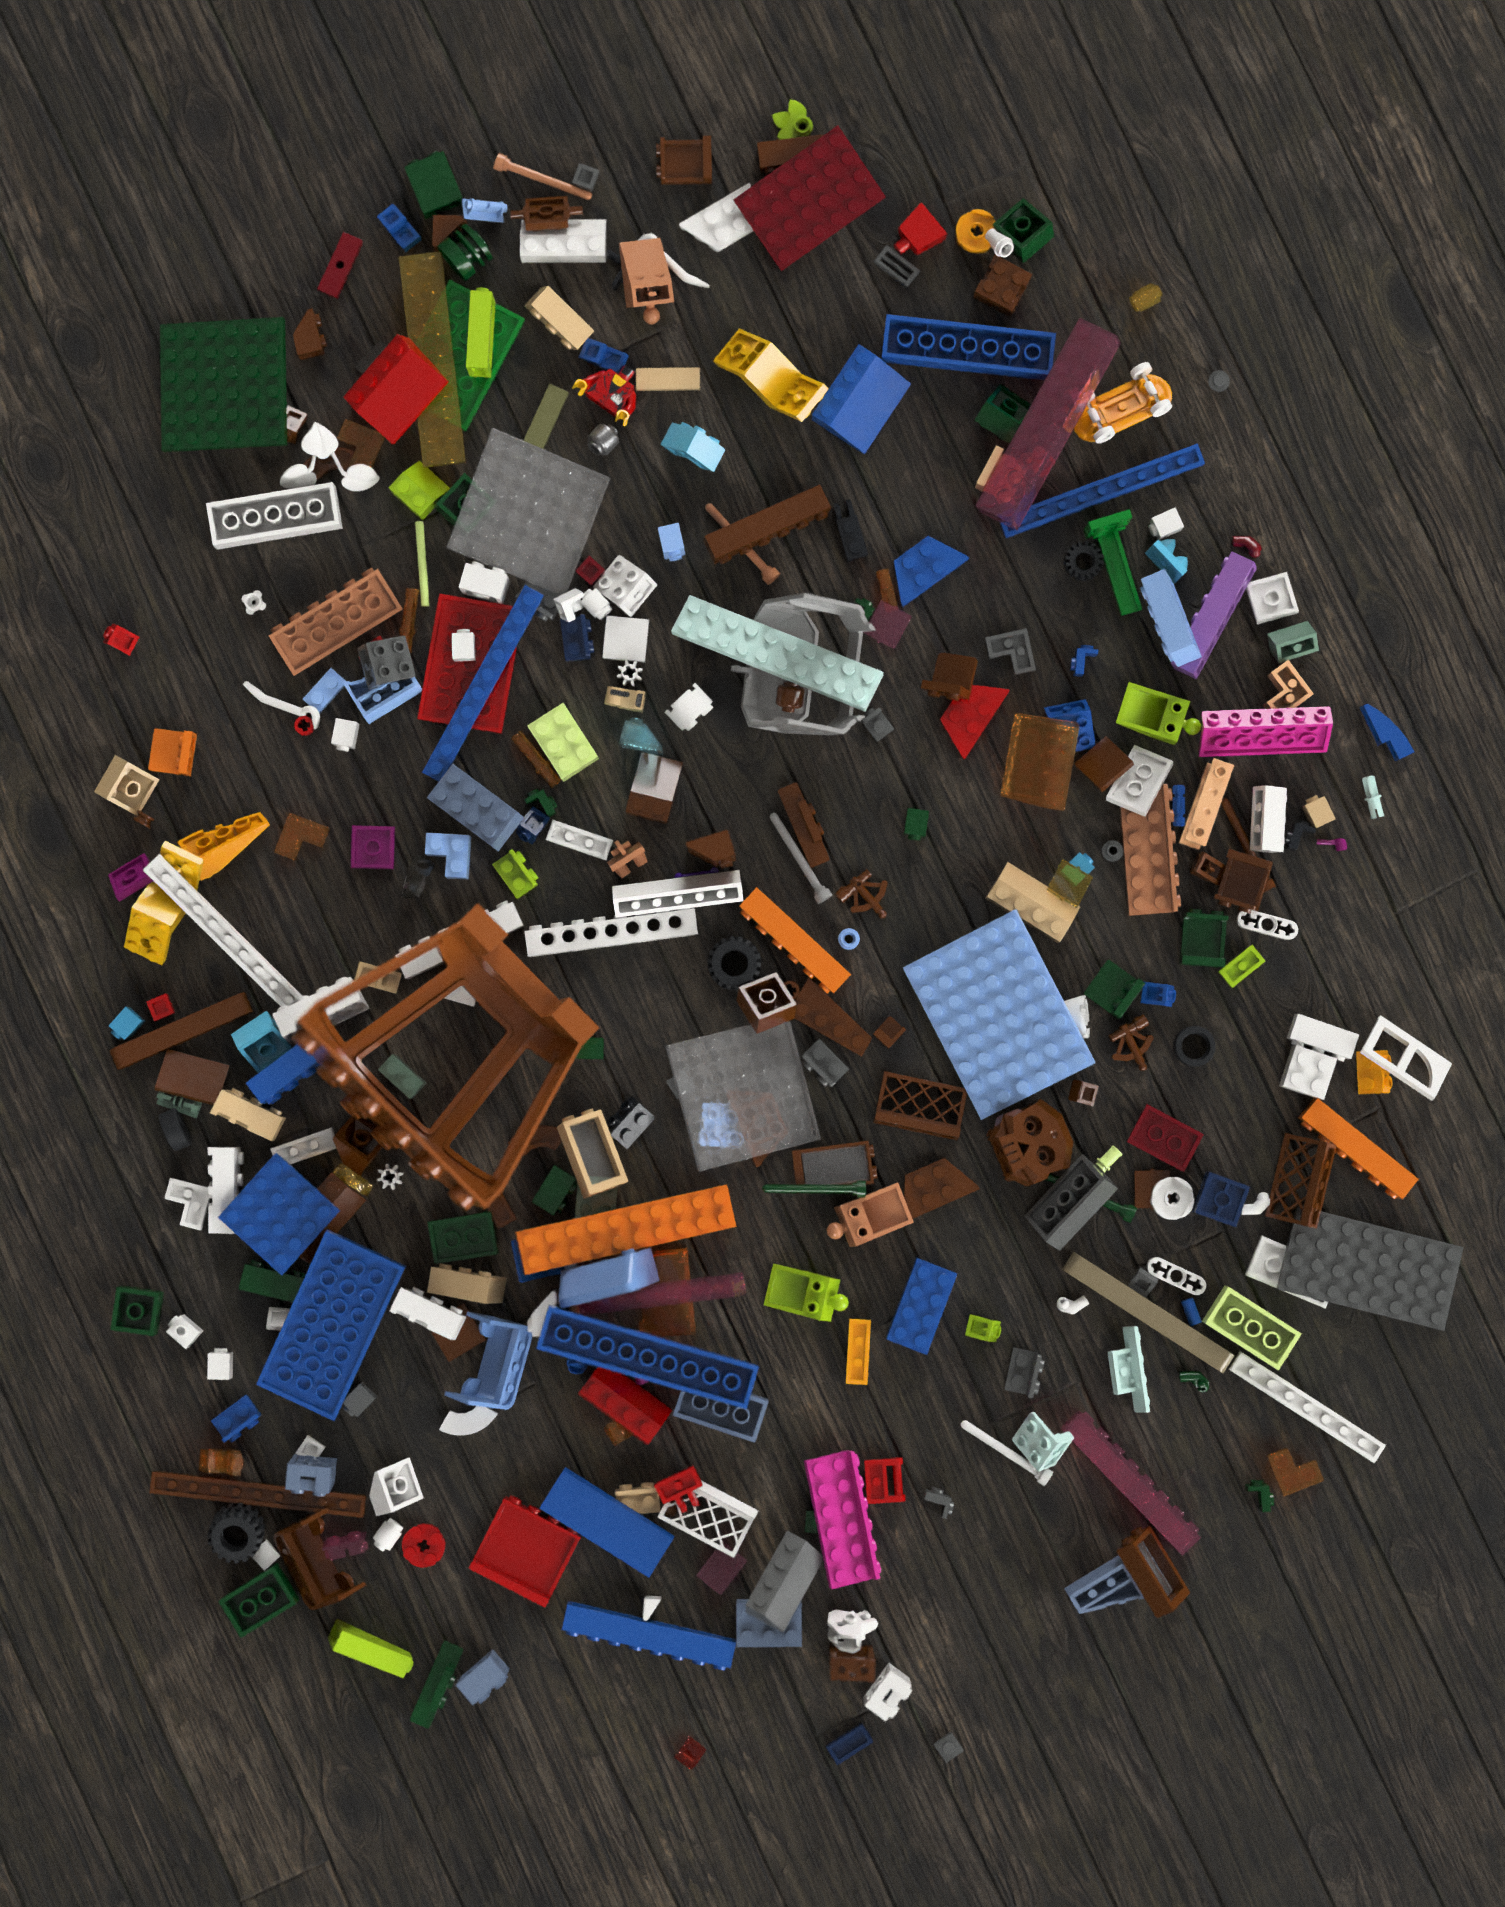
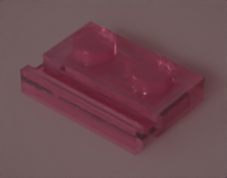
(721, 1569)

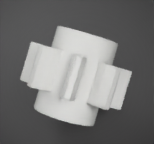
(633, 668)
(393, 1171)

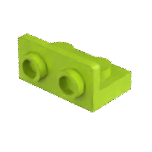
(515, 874)

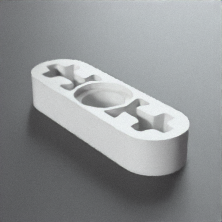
(1281, 934)
(1193, 1277)

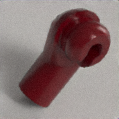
(1248, 542)

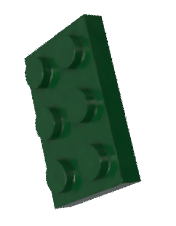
(463, 1237)

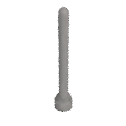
(820, 892)

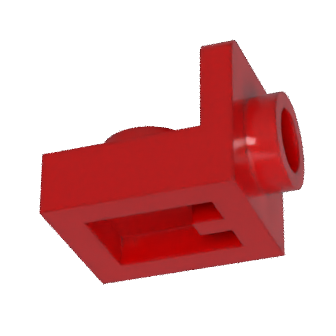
(120, 638)

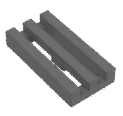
(890, 272)

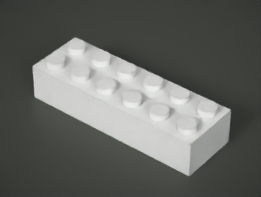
(274, 515)

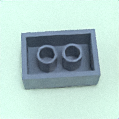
(756, 1633)

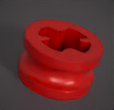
(298, 721)

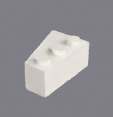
(428, 1312)

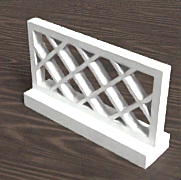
(723, 1500)

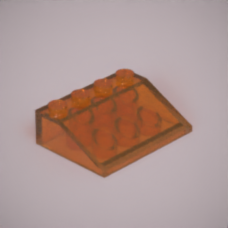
(1040, 761)

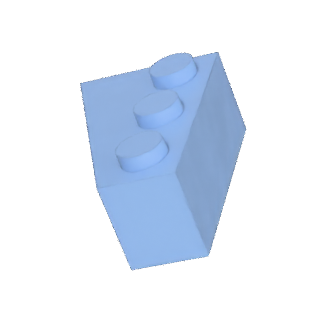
(383, 699)

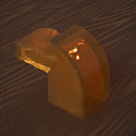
(221, 1461)

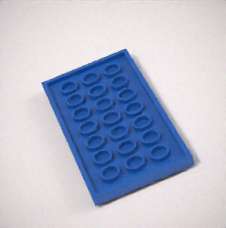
(330, 1325)

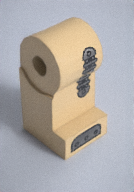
(625, 698)

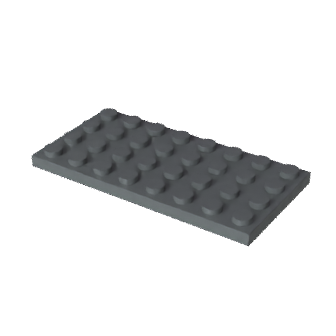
(1371, 1269)

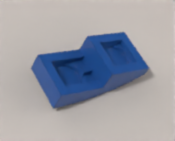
(399, 227)
(603, 356)

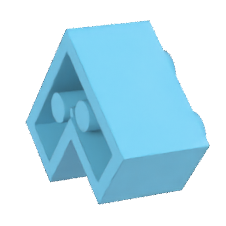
(693, 445)

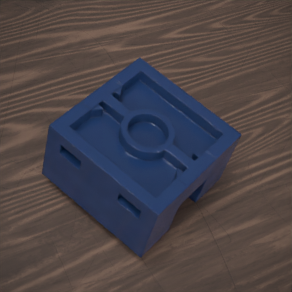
(1221, 1199)

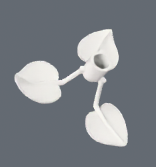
(321, 444)

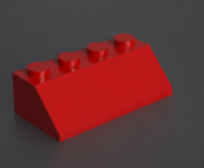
(625, 1403)

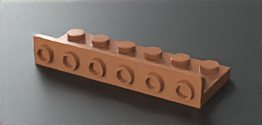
(334, 621)
(1150, 858)

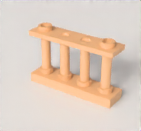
(1206, 804)

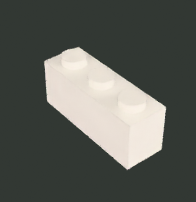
(1268, 819)
(1322, 1037)

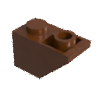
(308, 337)

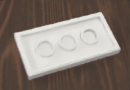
(1267, 1265)

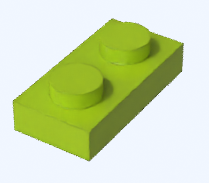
(1241, 966)

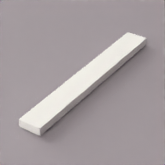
(1307, 1407)

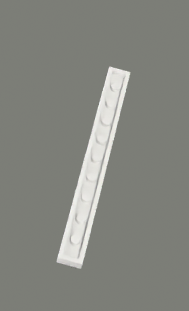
(221, 931)

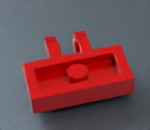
(678, 1485)

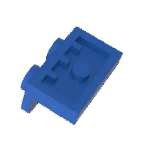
(236, 1418)

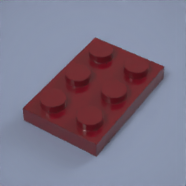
(1165, 1138)

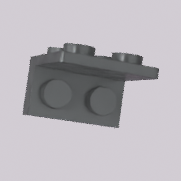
(386, 661)
(824, 1063)
(1023, 1372)

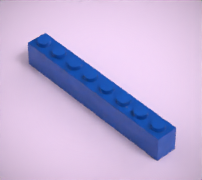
(649, 1634)

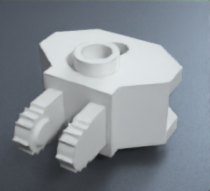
(850, 1627)

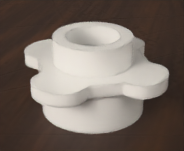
(255, 596)

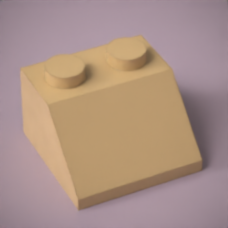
(126, 785)

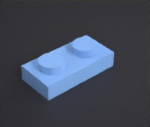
(325, 690)

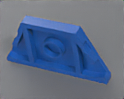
(924, 567)

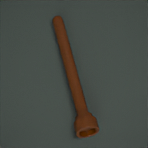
(1241, 835)

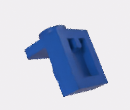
(1158, 994)

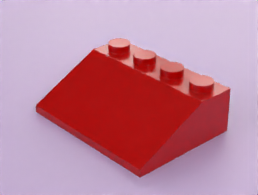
(396, 388)

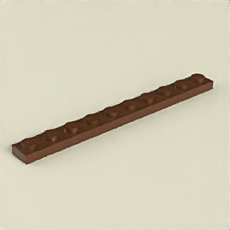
(255, 1494)

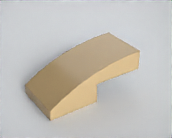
(387, 983)

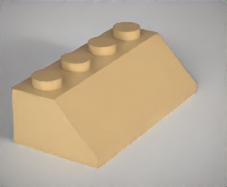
(1033, 902)

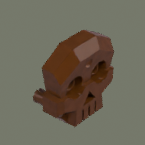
(1046, 1136)

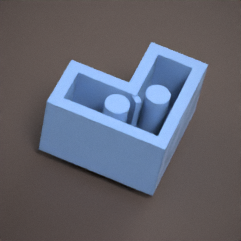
(455, 849)

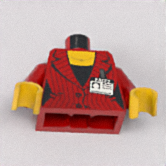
(610, 392)

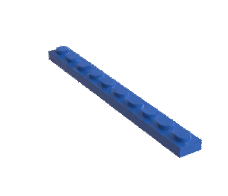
(1108, 488)
(483, 683)

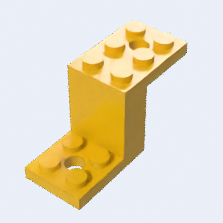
(770, 375)
(156, 913)

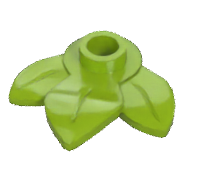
(790, 121)

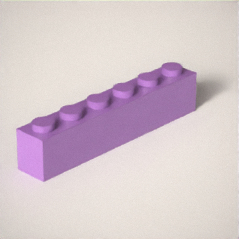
(1218, 608)

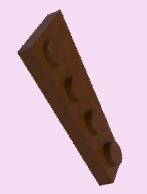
(826, 1017)

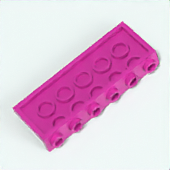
(1265, 731)
(842, 1519)

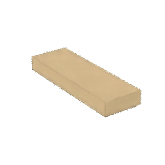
(667, 379)

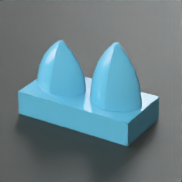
(1162, 555)

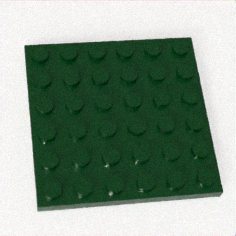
(223, 384)

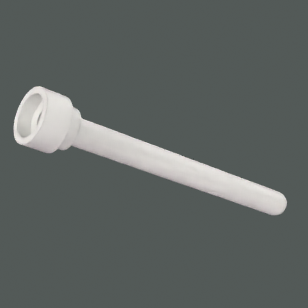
(1042, 1476)

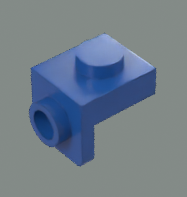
(1077, 664)

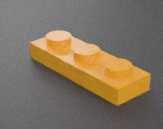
(858, 1351)

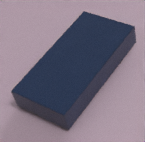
(849, 1743)

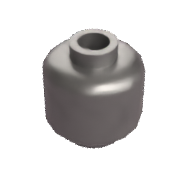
(603, 439)

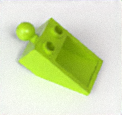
(1151, 712)
(804, 1293)

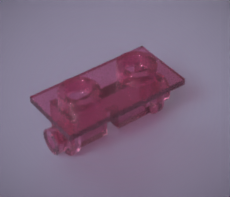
(353, 1542)

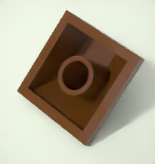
(356, 1144)

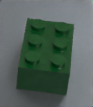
(259, 1600)

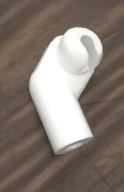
(1258, 1207)
(1070, 1306)

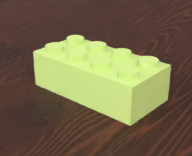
(1251, 1327)

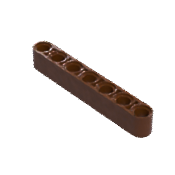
(181, 1031)

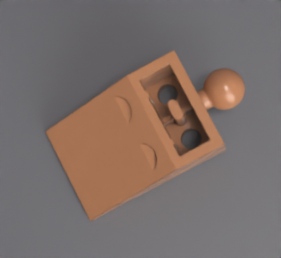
(643, 271)
(875, 1216)

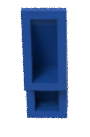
(1386, 732)

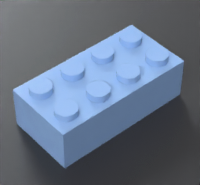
(1169, 618)

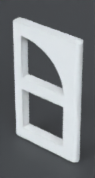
(1436, 1064)

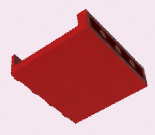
(525, 1550)

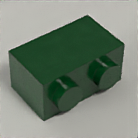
(554, 1190)

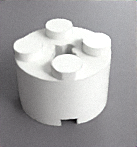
(689, 707)

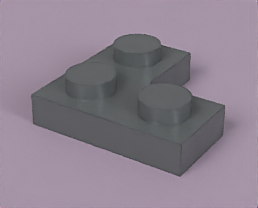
(1013, 644)

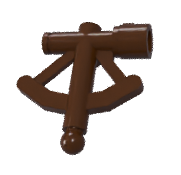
(858, 884)
(1125, 1033)

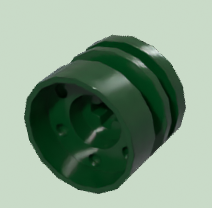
(465, 252)

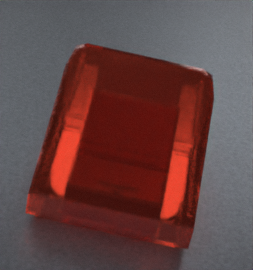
(690, 1753)

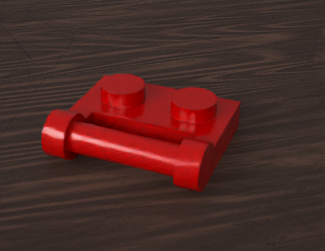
(877, 1480)

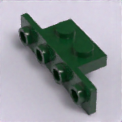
(438, 1681)

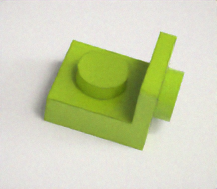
(983, 1328)

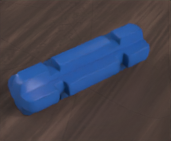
(1178, 805)

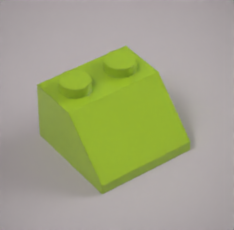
(419, 489)

